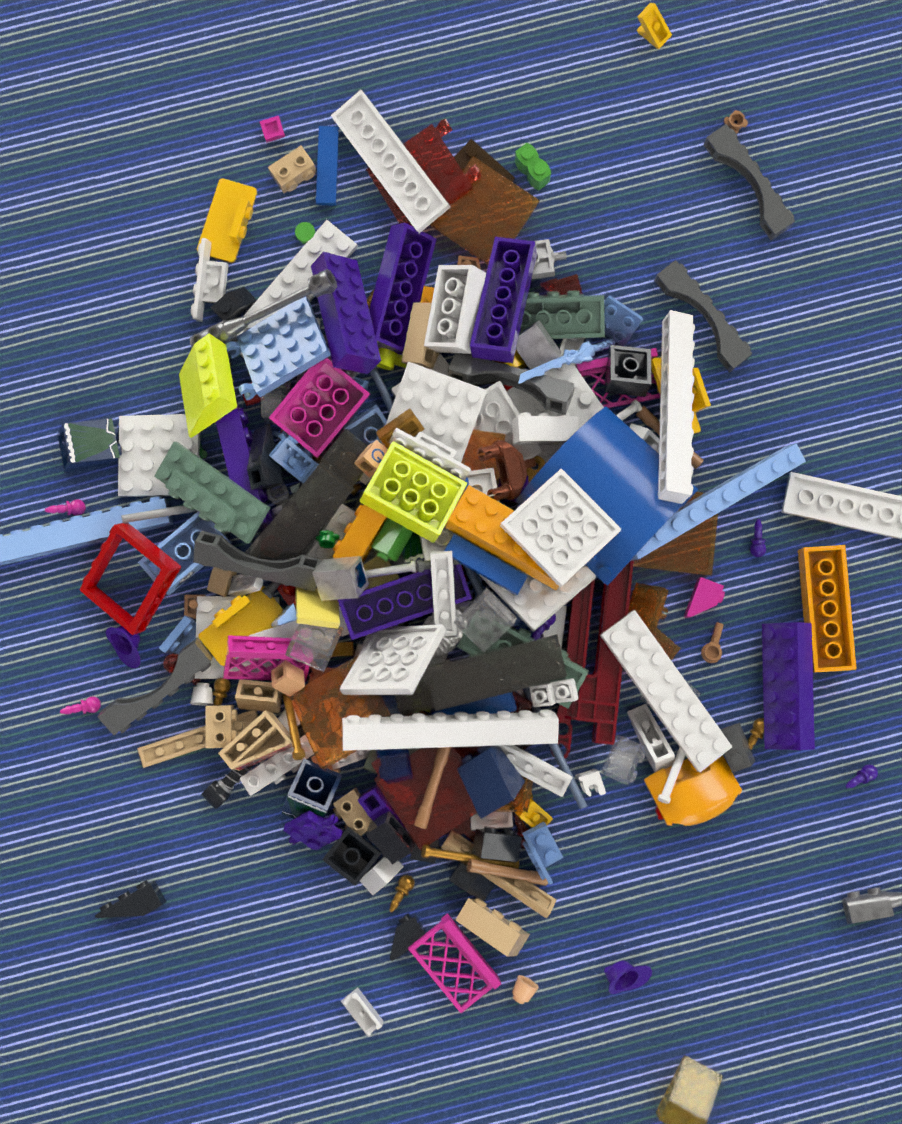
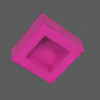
(272, 129)

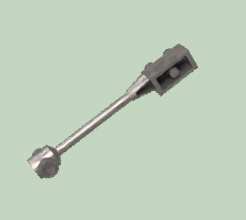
(228, 329)
(870, 906)

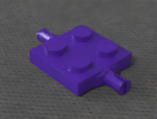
(313, 830)

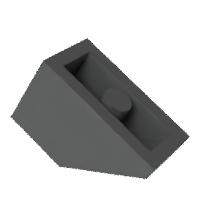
(740, 754)

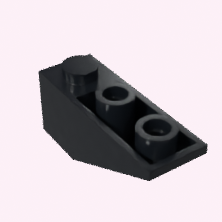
(262, 469)
(139, 903)

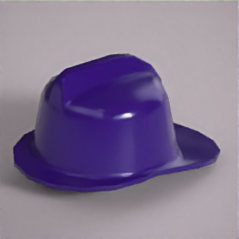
(125, 645)
(624, 976)

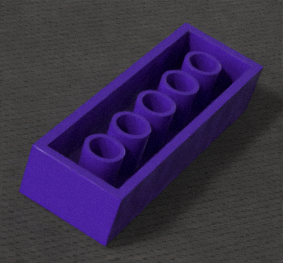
(400, 284)
(503, 299)
(347, 316)
(236, 447)
(396, 602)
(788, 686)

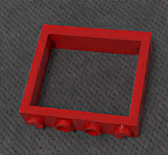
(157, 592)

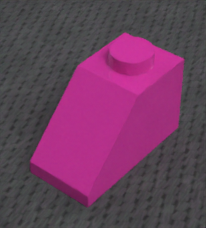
(704, 596)

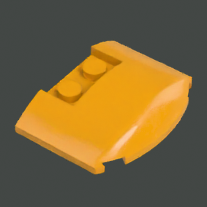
(695, 794)

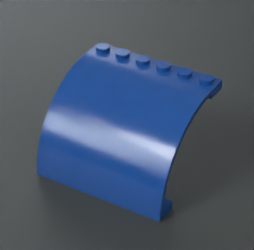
(621, 478)

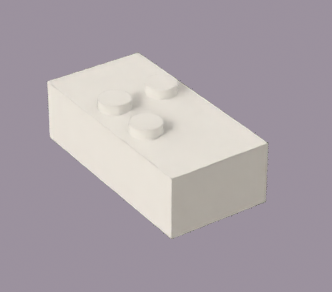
(454, 308)

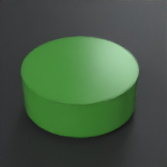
(304, 232)

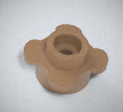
(736, 116)

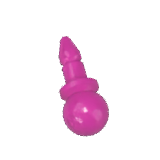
(76, 507)
(90, 705)

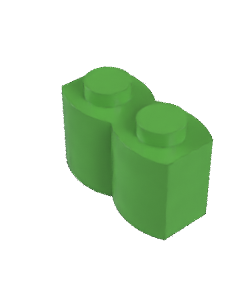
(530, 164)

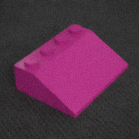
(319, 406)

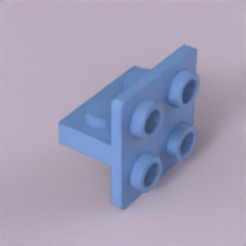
(620, 321)

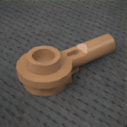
(712, 652)

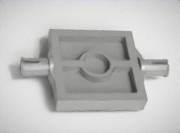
(545, 259)

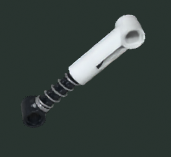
(220, 790)

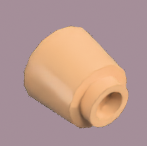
(524, 989)

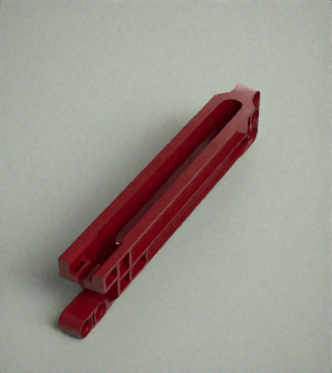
(601, 690)

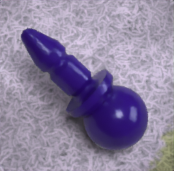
(758, 547)
(545, 626)
(866, 774)

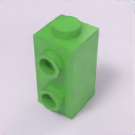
(391, 540)

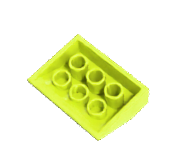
(206, 384)
(413, 492)

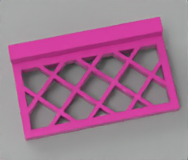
(599, 366)
(252, 647)
(466, 949)

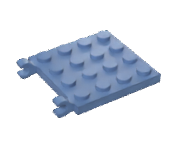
(280, 348)

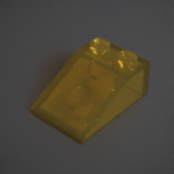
(689, 1094)

